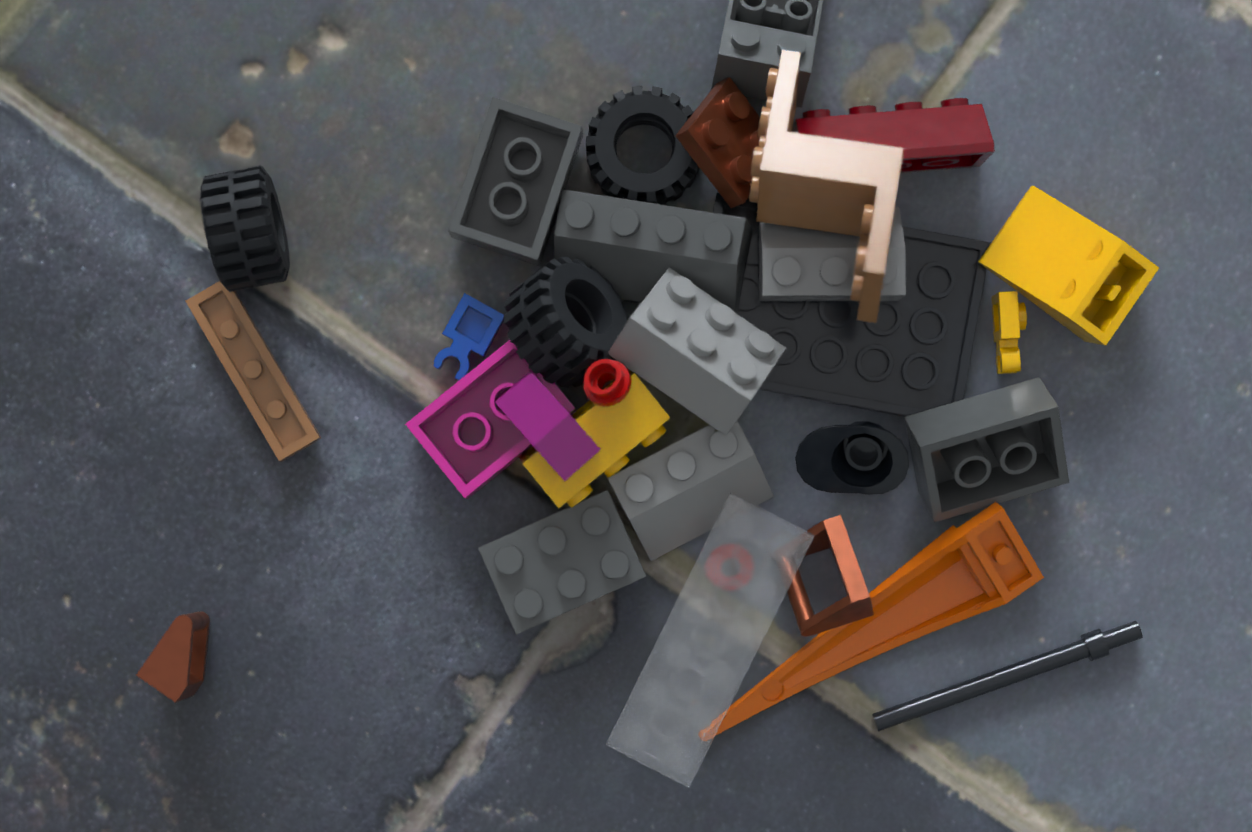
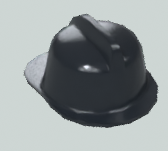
(852, 459)

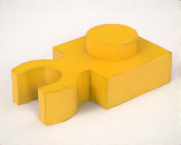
(1008, 319)

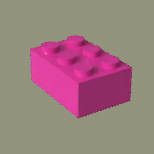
(467, 428)

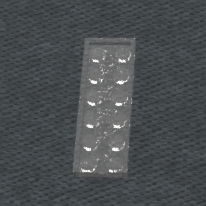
(710, 639)

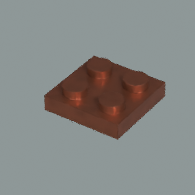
(723, 140)

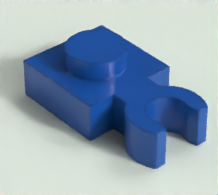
(471, 329)

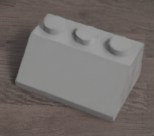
(821, 264)
(686, 486)

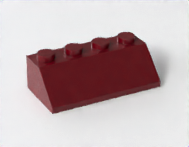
(930, 137)

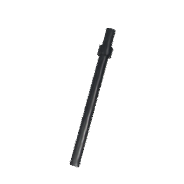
(1092, 646)

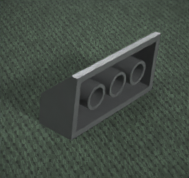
(640, 240)

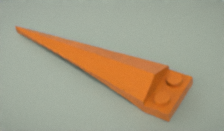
(945, 583)

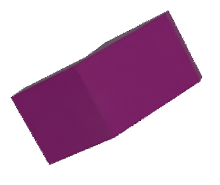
(547, 425)

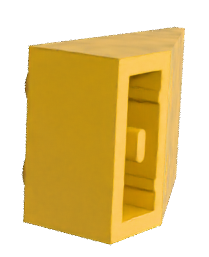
(1068, 266)

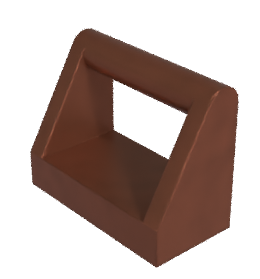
(855, 606)
(179, 658)

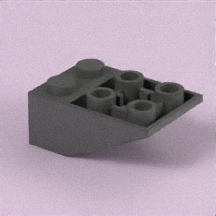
(756, 36)

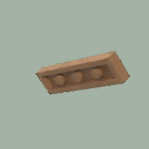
(253, 370)

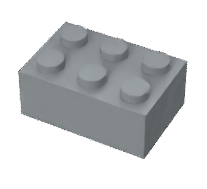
(696, 350)

